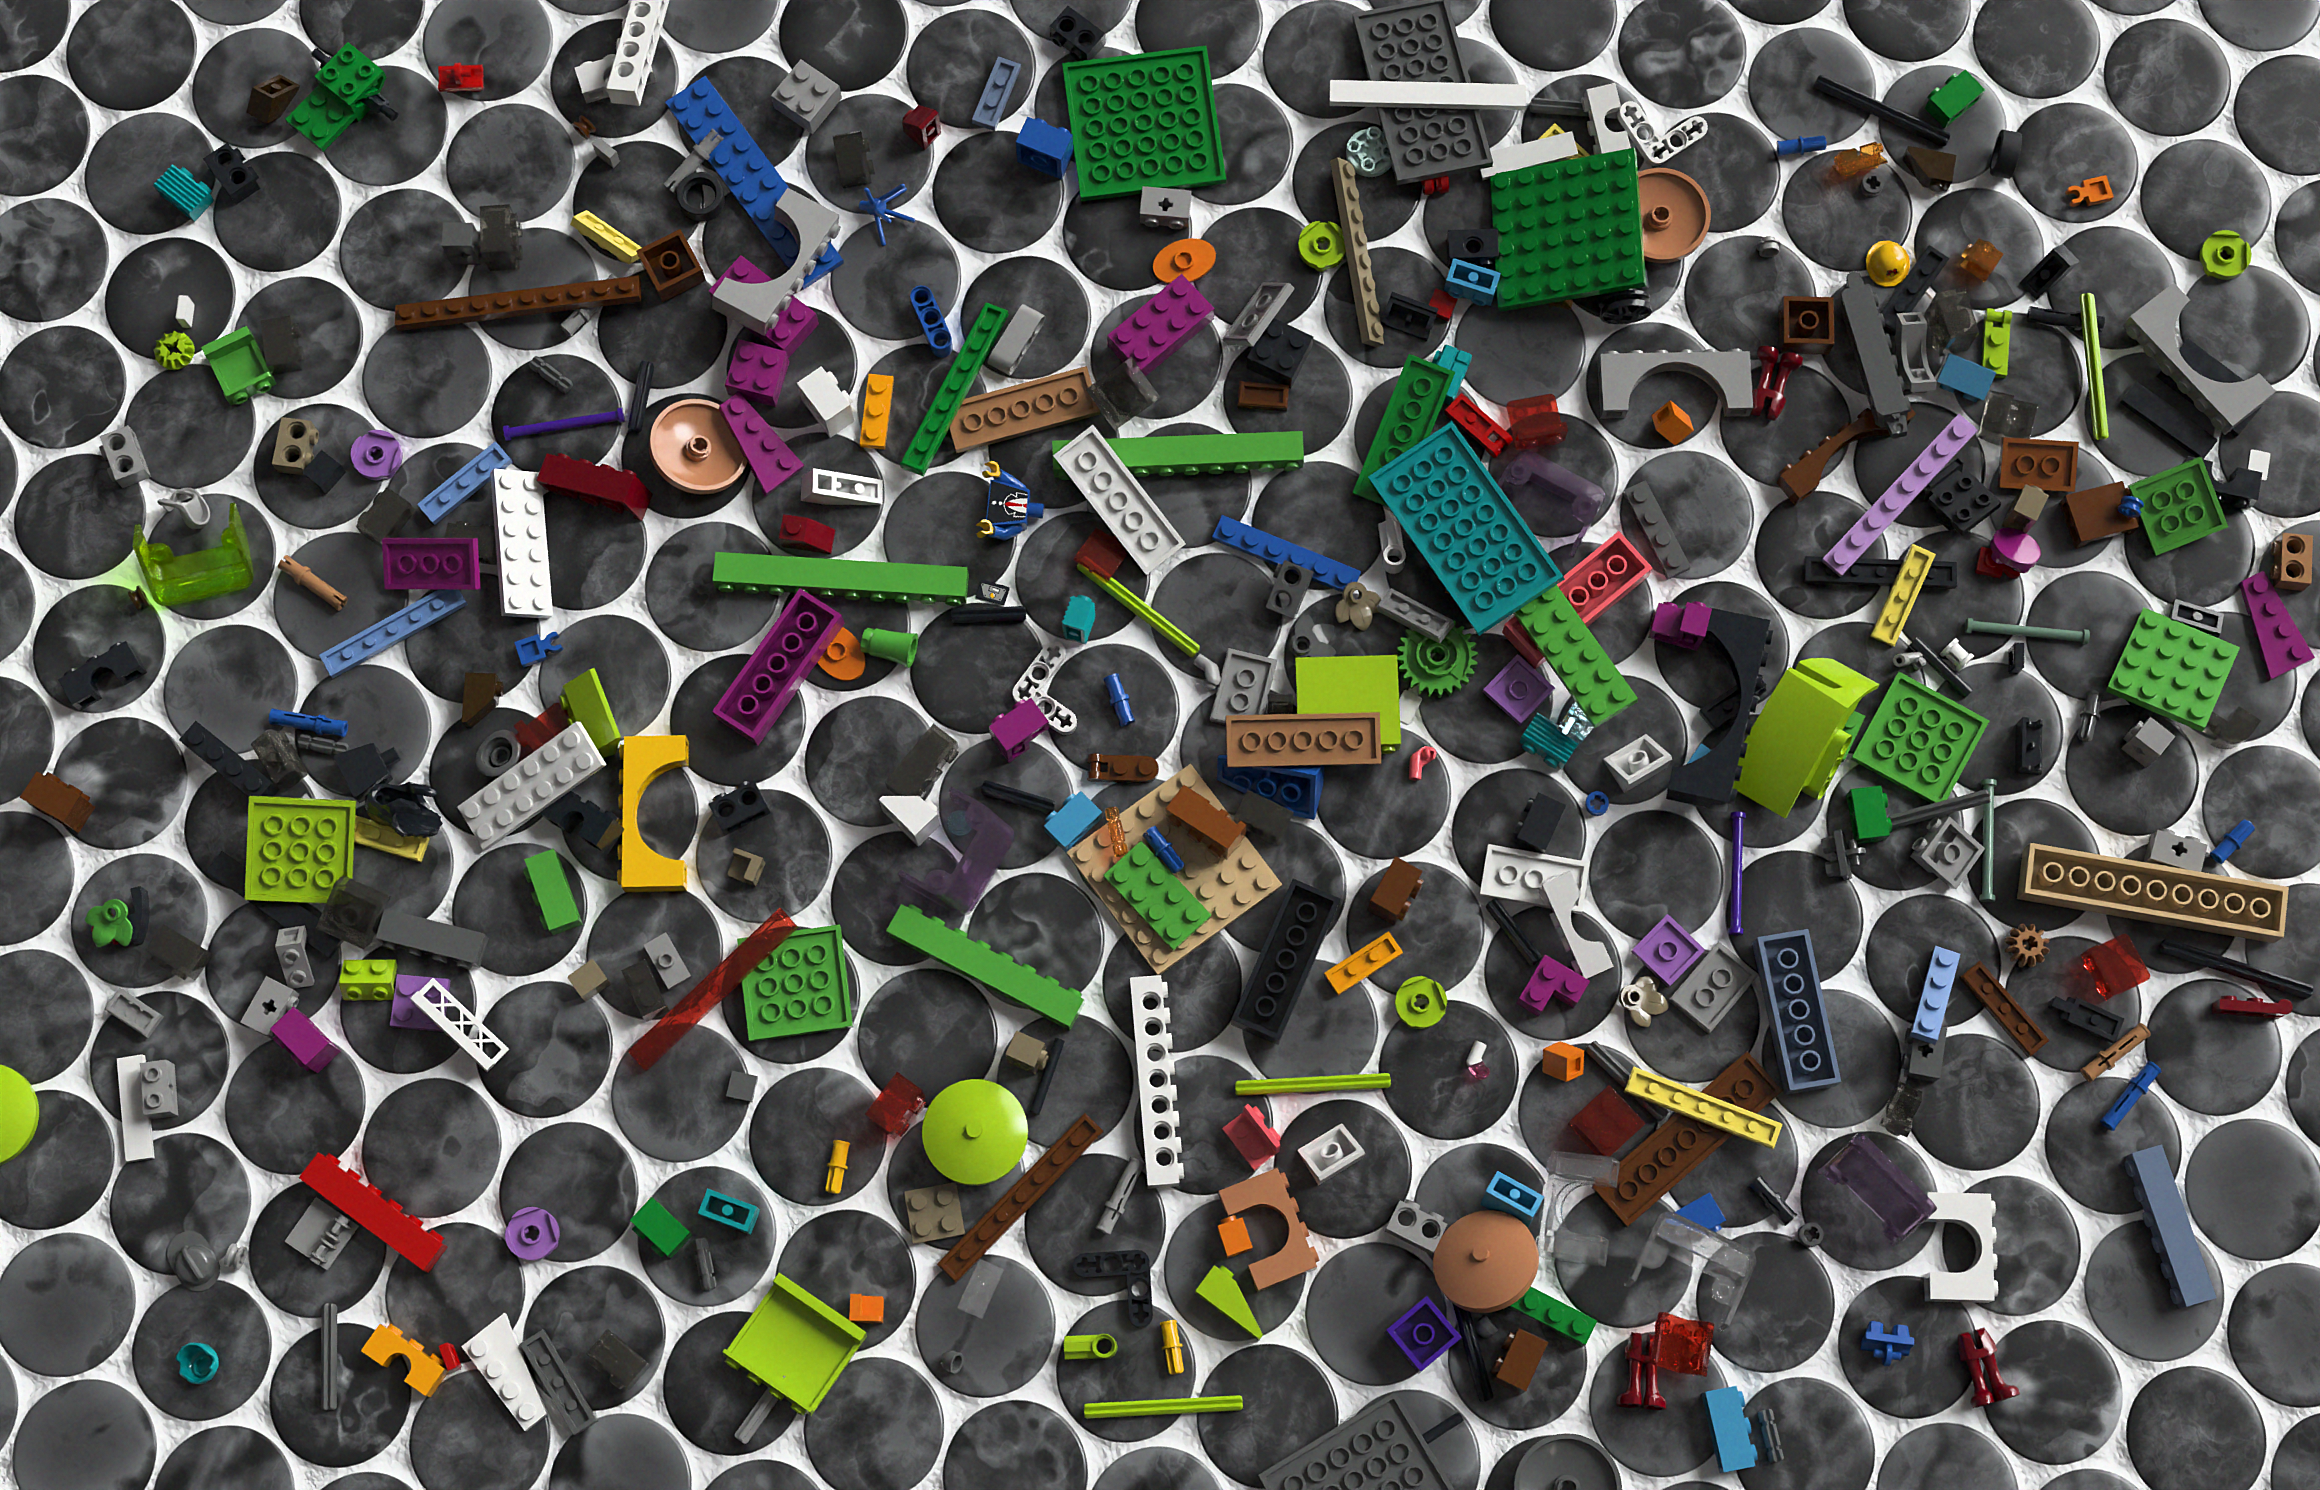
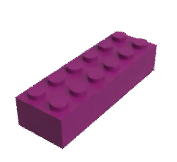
(778, 667)

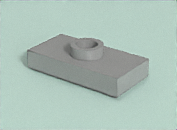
(667, 961)
(134, 1012)

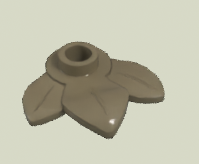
(1358, 609)
(1647, 1001)

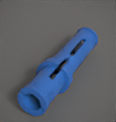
(318, 724)
(2137, 1087)

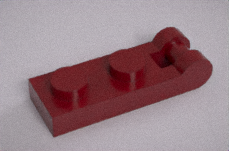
(2252, 1007)

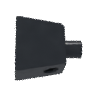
(365, 768)

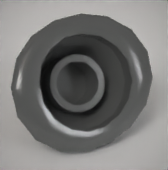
(498, 753)

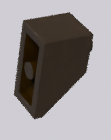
(271, 98)
(1931, 167)
(480, 696)

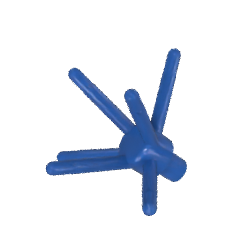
(877, 207)

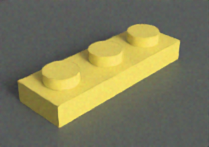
(606, 236)

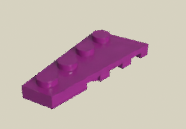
(765, 451)
(2278, 636)

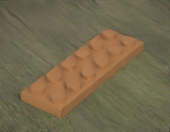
(1023, 409)
(1303, 740)

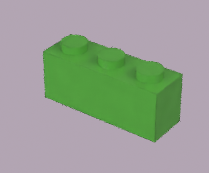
(552, 892)

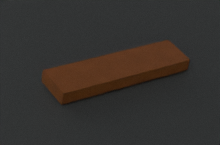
(2004, 1009)

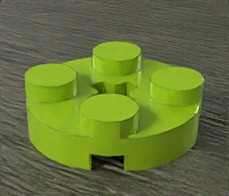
(1322, 232)
(2218, 267)
(1426, 989)

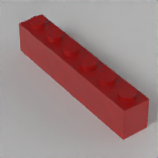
(374, 1212)

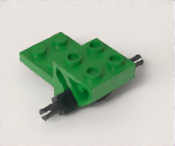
(345, 92)

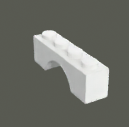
(1562, 894)

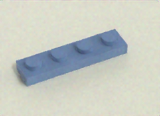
(464, 483)
(1935, 995)

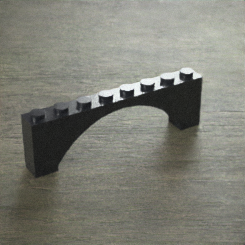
(1711, 778)

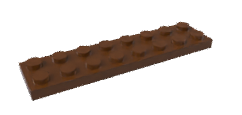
(1683, 1142)

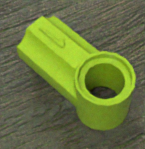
(1087, 1347)

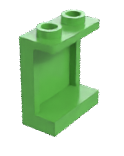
(239, 366)

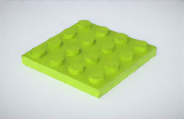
(298, 848)

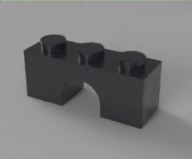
(2242, 486)
(82, 682)
(598, 829)

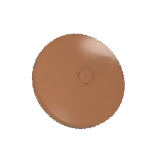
(1672, 214)
(695, 447)
(1486, 1261)

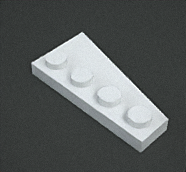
(504, 1367)

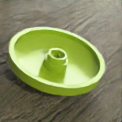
(17, 1113)
(975, 1132)

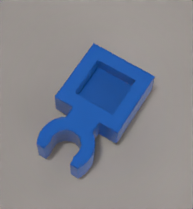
(534, 650)

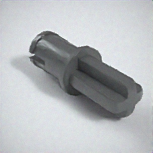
(2090, 715)

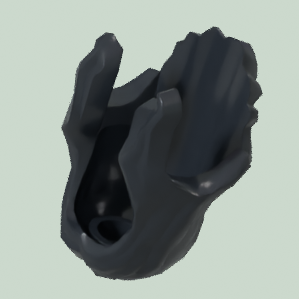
(403, 809)

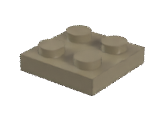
(934, 1213)

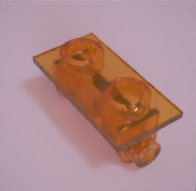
(1849, 163)

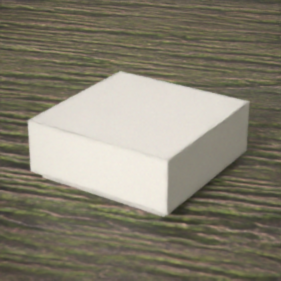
(185, 311)

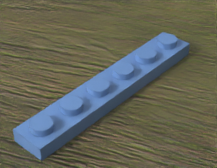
(392, 630)

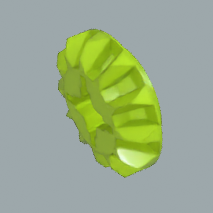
(175, 360)

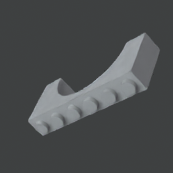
(761, 303)
(1724, 372)
(2222, 402)

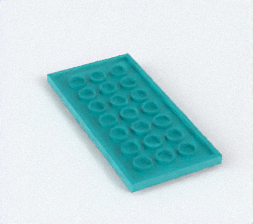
(1466, 528)

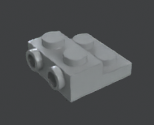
(1947, 851)

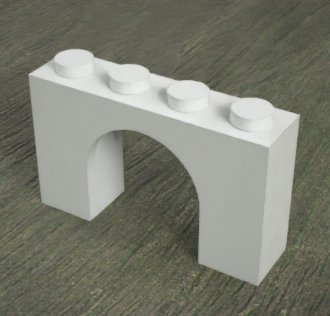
(1977, 1283)

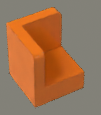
(1672, 422)
(1563, 1061)
(866, 1309)

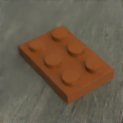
(2038, 463)

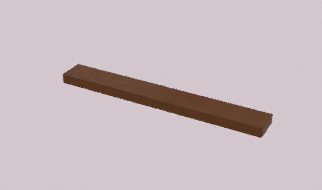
(1020, 1198)

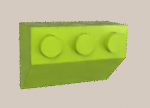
(587, 704)

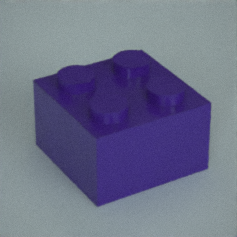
(1422, 1334)

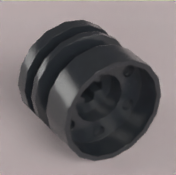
(1626, 305)

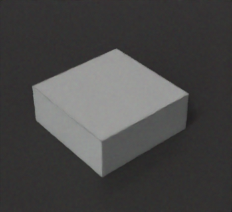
(606, 152)

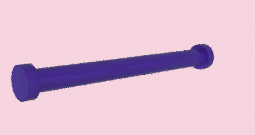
(564, 424)
(1736, 878)

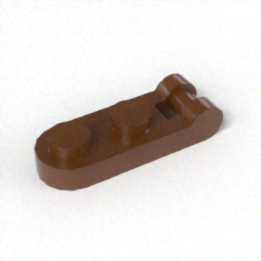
(1122, 768)

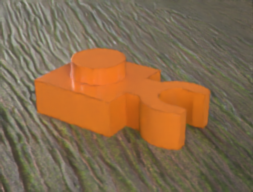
(2092, 190)

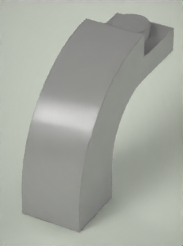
(1911, 352)

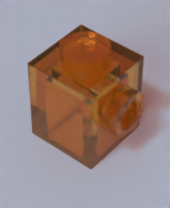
(1981, 258)

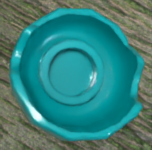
(197, 1362)

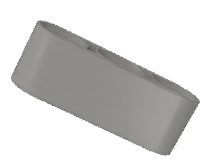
(1016, 339)

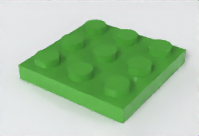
(2178, 506)

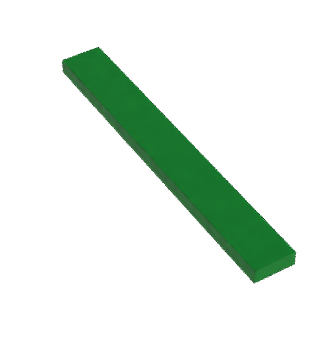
(954, 389)

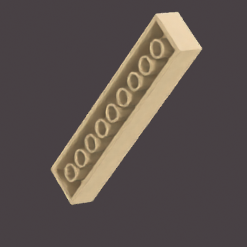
(2153, 893)

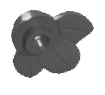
(1314, 637)

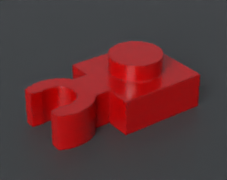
(1988, 567)

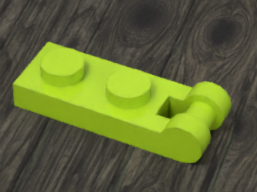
(1996, 341)

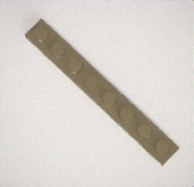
(1357, 252)

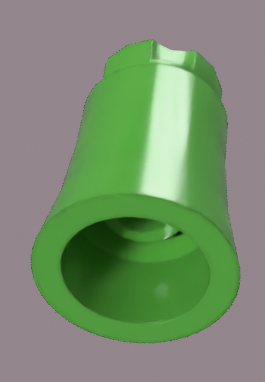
(890, 645)

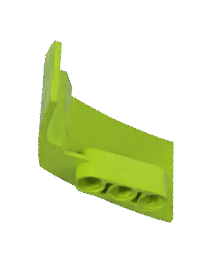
(1801, 734)

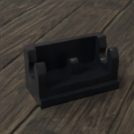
(1409, 316)
(2028, 747)

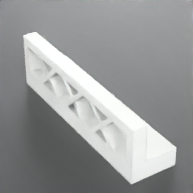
(452, 1031)

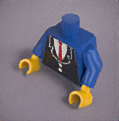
(1007, 505)

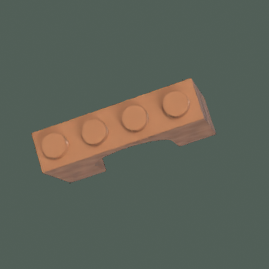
(1270, 1192)

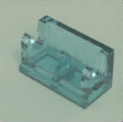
(1575, 724)

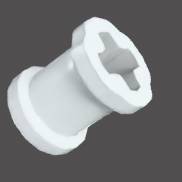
(1956, 655)

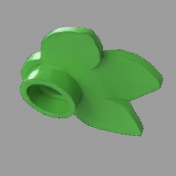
(110, 927)

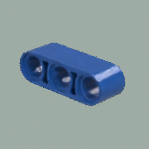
(930, 310)

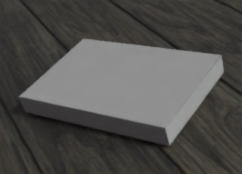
(1258, 314)
(1243, 685)
(1713, 987)

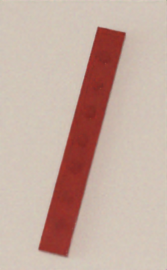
(713, 989)

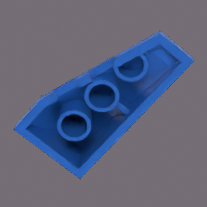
(1290, 786)

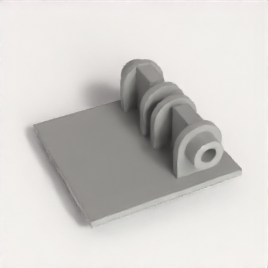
(321, 1233)

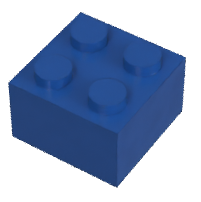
(1045, 147)

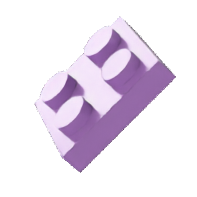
(1518, 689)
(1668, 950)
(405, 1013)

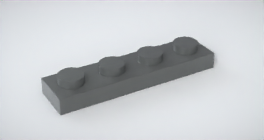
(1656, 530)
(559, 1382)

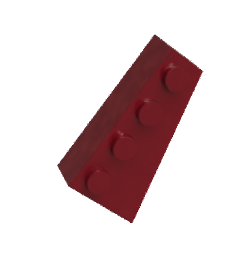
(595, 484)

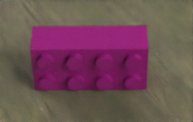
(793, 324)
(1161, 325)

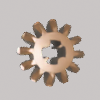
(2034, 938)

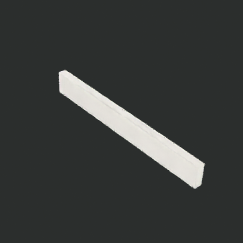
(1428, 95)

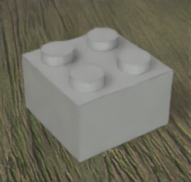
(806, 96)

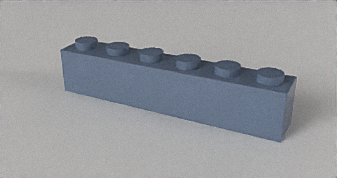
(2169, 1226)

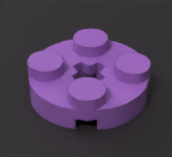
(383, 467)
(519, 1226)

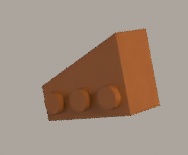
(1205, 822)

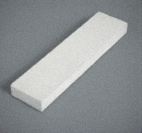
(1532, 154)
(136, 1126)

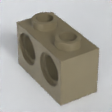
(287, 446)
(2025, 508)
(1027, 1053)

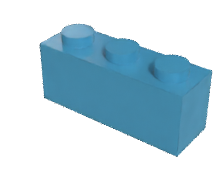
(1729, 1429)

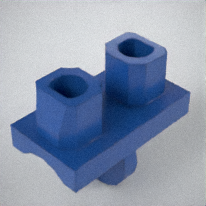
(1885, 1345)

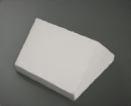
(1637, 762)
(1331, 1153)

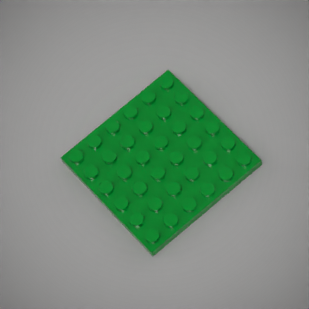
(1143, 123)
(1568, 229)

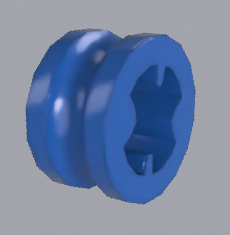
(2130, 506)
(1603, 808)

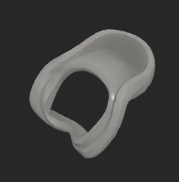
(194, 512)

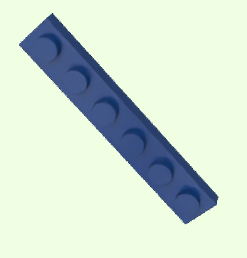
(1276, 550)

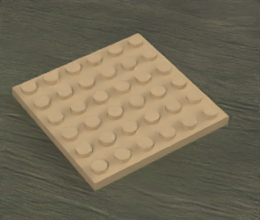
(1220, 885)

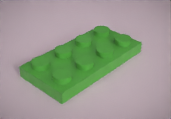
(1157, 896)

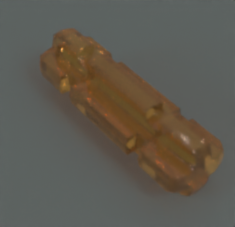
(1116, 831)

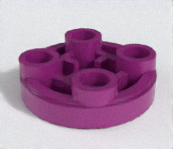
(2015, 549)

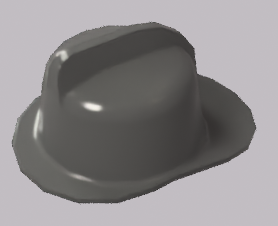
(193, 1261)

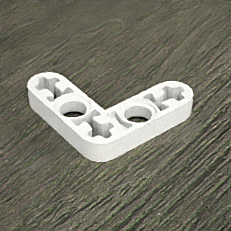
(1654, 141)
(1039, 696)

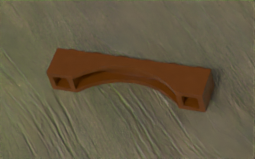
(1804, 477)

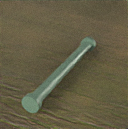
(2082, 636)
(1987, 863)

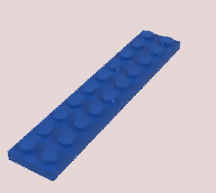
(743, 170)

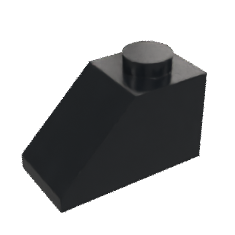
(2049, 271)

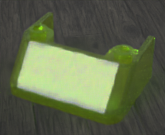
(198, 573)

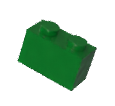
(1954, 98)
(1868, 814)
(660, 1228)

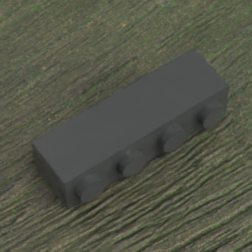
(431, 938)

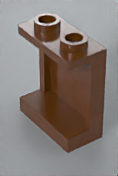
(2095, 514)

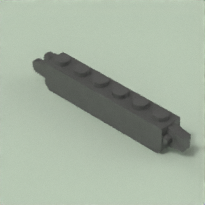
(1873, 356)

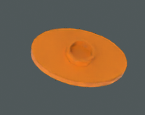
(1187, 257)
(843, 657)

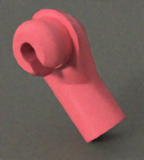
(1420, 759)

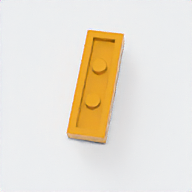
(876, 411)
(1363, 963)

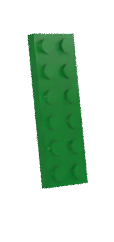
(1407, 418)

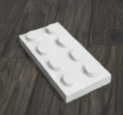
(1517, 875)

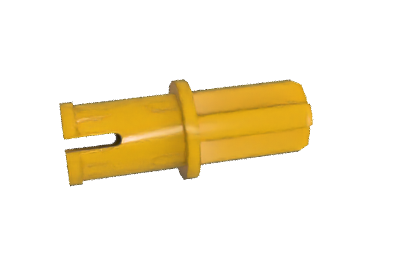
(837, 1166)
(1172, 1347)

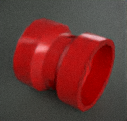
(1436, 184)

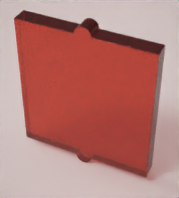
(1101, 554)

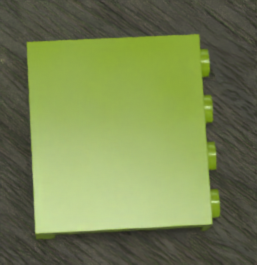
(1352, 686)
(796, 1339)

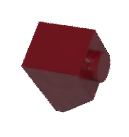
(922, 125)
(806, 534)

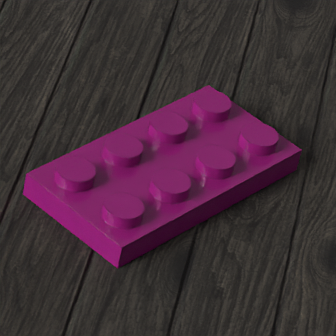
(431, 563)

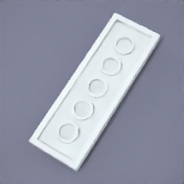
(1119, 499)
(521, 544)
(531, 785)

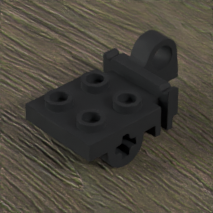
(1959, 498)

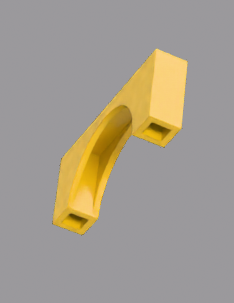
(643, 762)

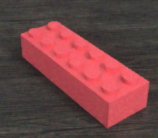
(1590, 589)

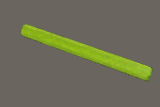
(2093, 366)
(1144, 612)
(1312, 1084)
(1164, 1406)

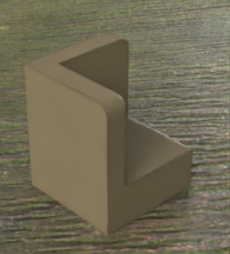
(746, 867)
(589, 980)

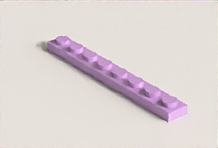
(1899, 495)

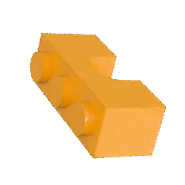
(425, 1371)

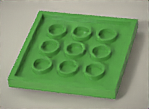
(2173, 669)
(1919, 739)
(799, 987)

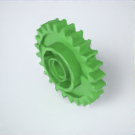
(1437, 675)

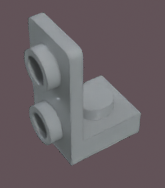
(293, 957)

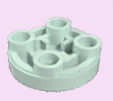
(1368, 152)

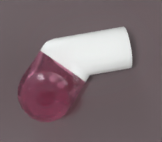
(1476, 1063)

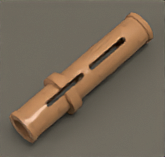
(304, 577)
(2092, 1070)

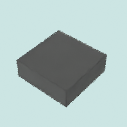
(742, 1086)

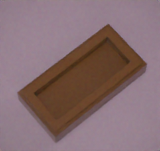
(1263, 396)

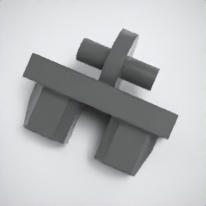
(1838, 844)

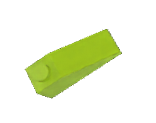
(1226, 1297)

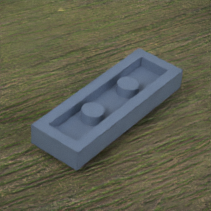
(996, 93)

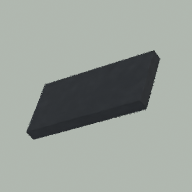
(2210, 368)

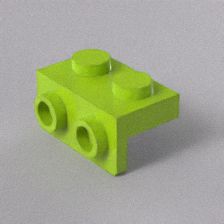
(368, 979)

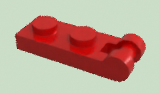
(1478, 425)

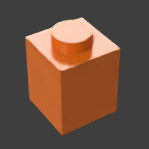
(1234, 1236)

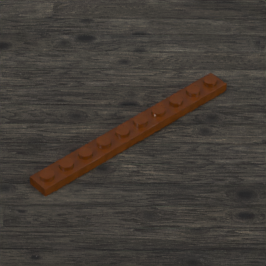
(518, 303)

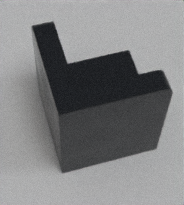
(324, 471)

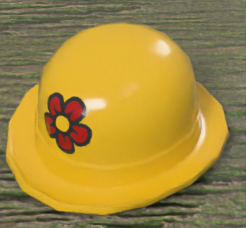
(1887, 263)

